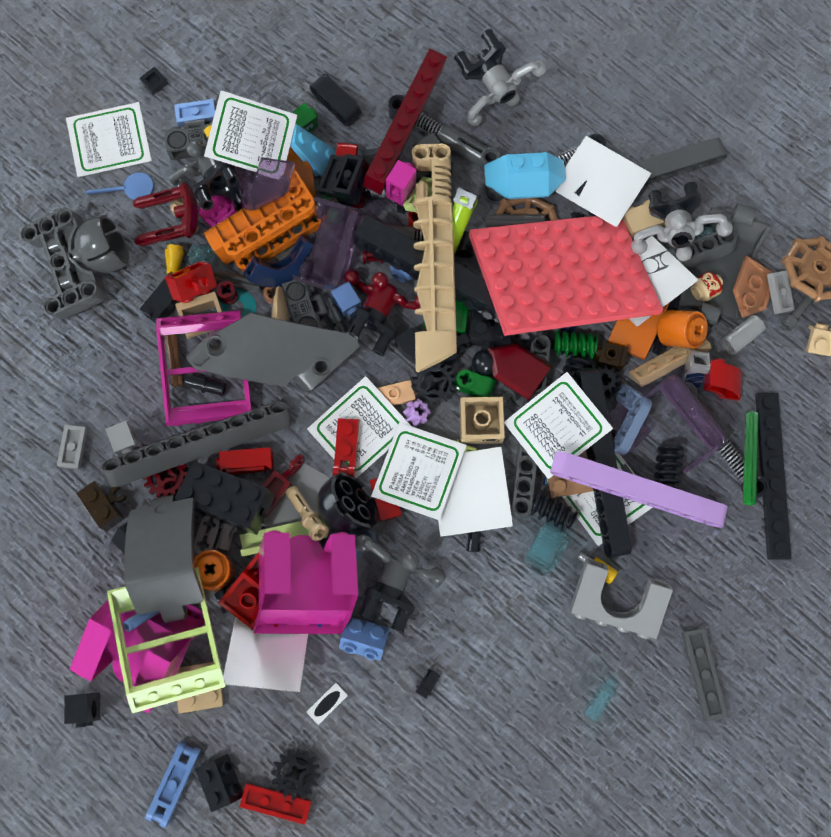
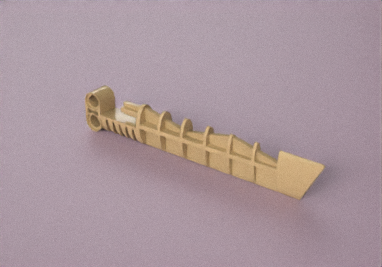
(436, 275)

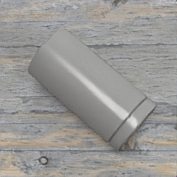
(742, 334)

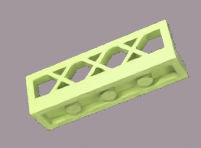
(251, 542)

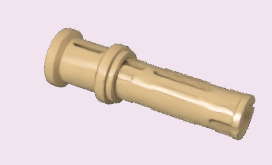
(310, 518)

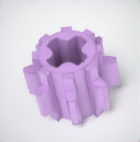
(416, 412)

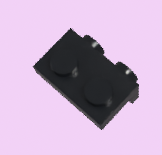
(219, 782)

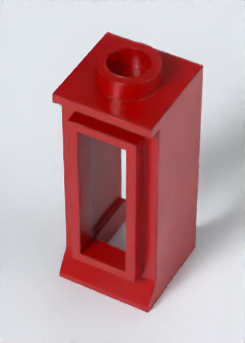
(245, 461)

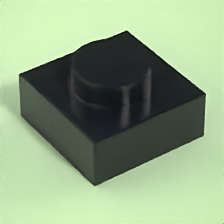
(153, 80)

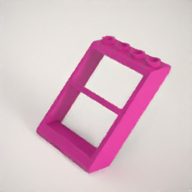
(197, 413)

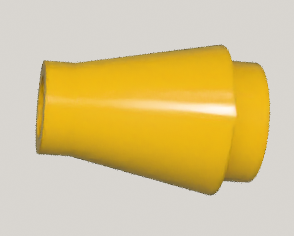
(173, 256)

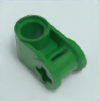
(476, 385)

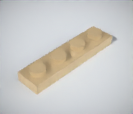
(664, 364)

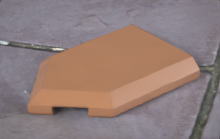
(752, 287)

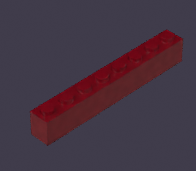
(404, 121)

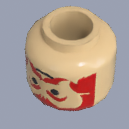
(707, 287)

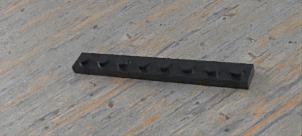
(773, 471)

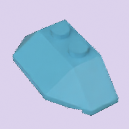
(525, 175)

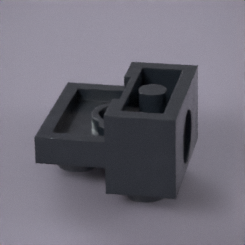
(344, 178)

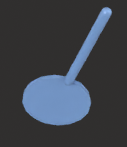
(134, 186)

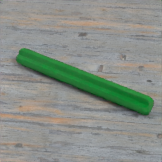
(750, 458)

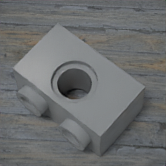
(123, 438)

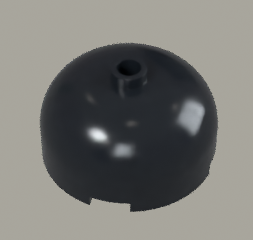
(346, 505)

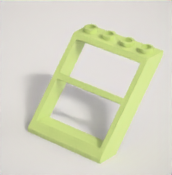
(172, 687)

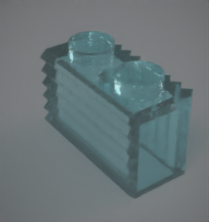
(546, 548)

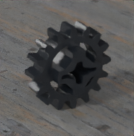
(426, 387)
(285, 778)

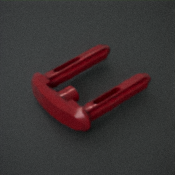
(187, 212)

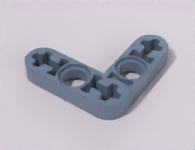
(638, 408)

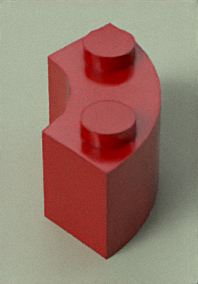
(724, 380)

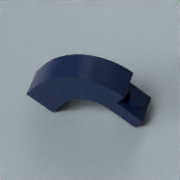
(276, 273)

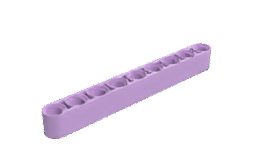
(638, 489)

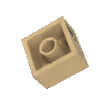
(481, 420)

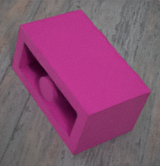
(401, 182)

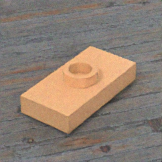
(398, 393)

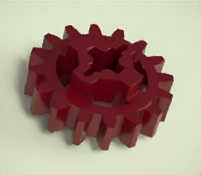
(164, 484)

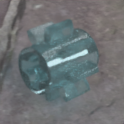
(200, 253)

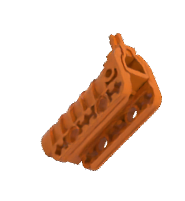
(250, 230)

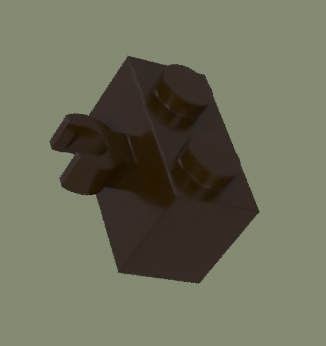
(102, 505)

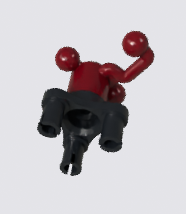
(376, 309)

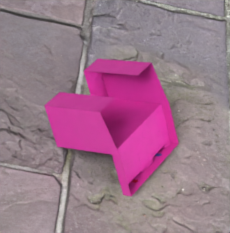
(304, 586)
(99, 646)

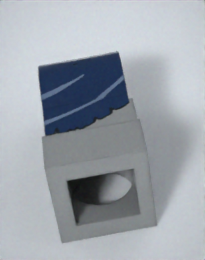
(695, 372)

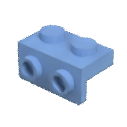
(364, 638)

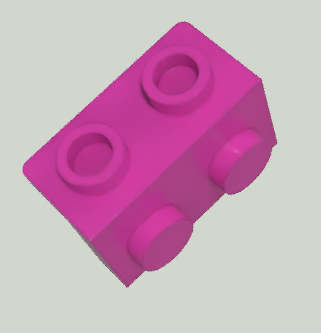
(221, 210)

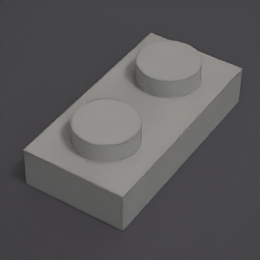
(780, 292)
(72, 447)

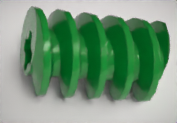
(575, 344)

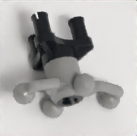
(494, 75)
(679, 227)

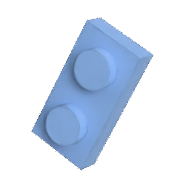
(195, 111)

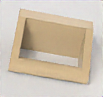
(198, 305)

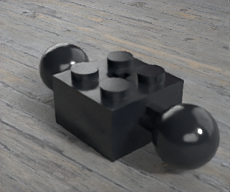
(488, 337)

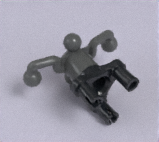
(218, 178)
(392, 582)

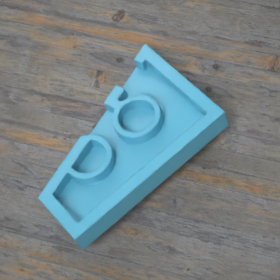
(311, 150)

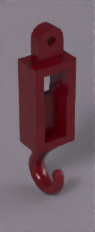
(279, 483)

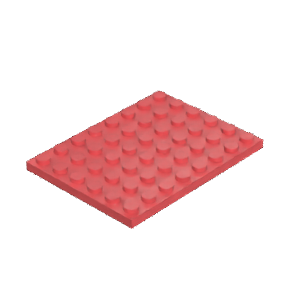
(563, 274)

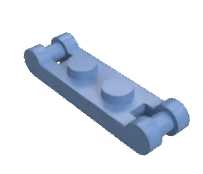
(173, 784)

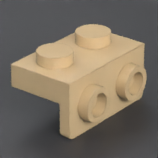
(819, 339)

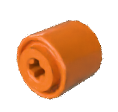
(682, 329)
(223, 569)

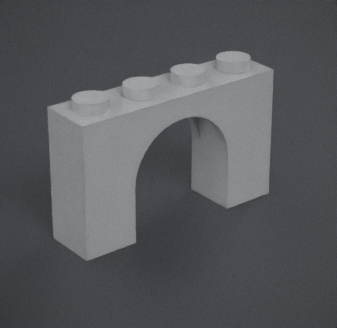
(643, 619)

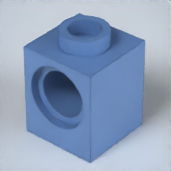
(346, 299)

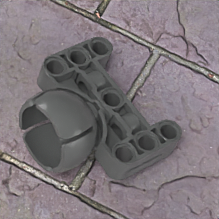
(84, 254)

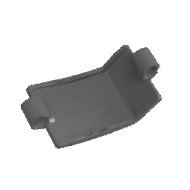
(749, 239)
(161, 558)

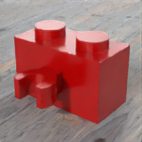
(191, 281)

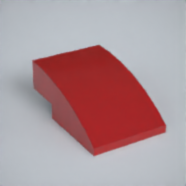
(243, 595)

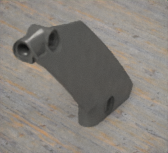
(273, 351)

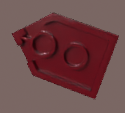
(518, 369)

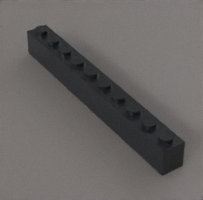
(400, 252)

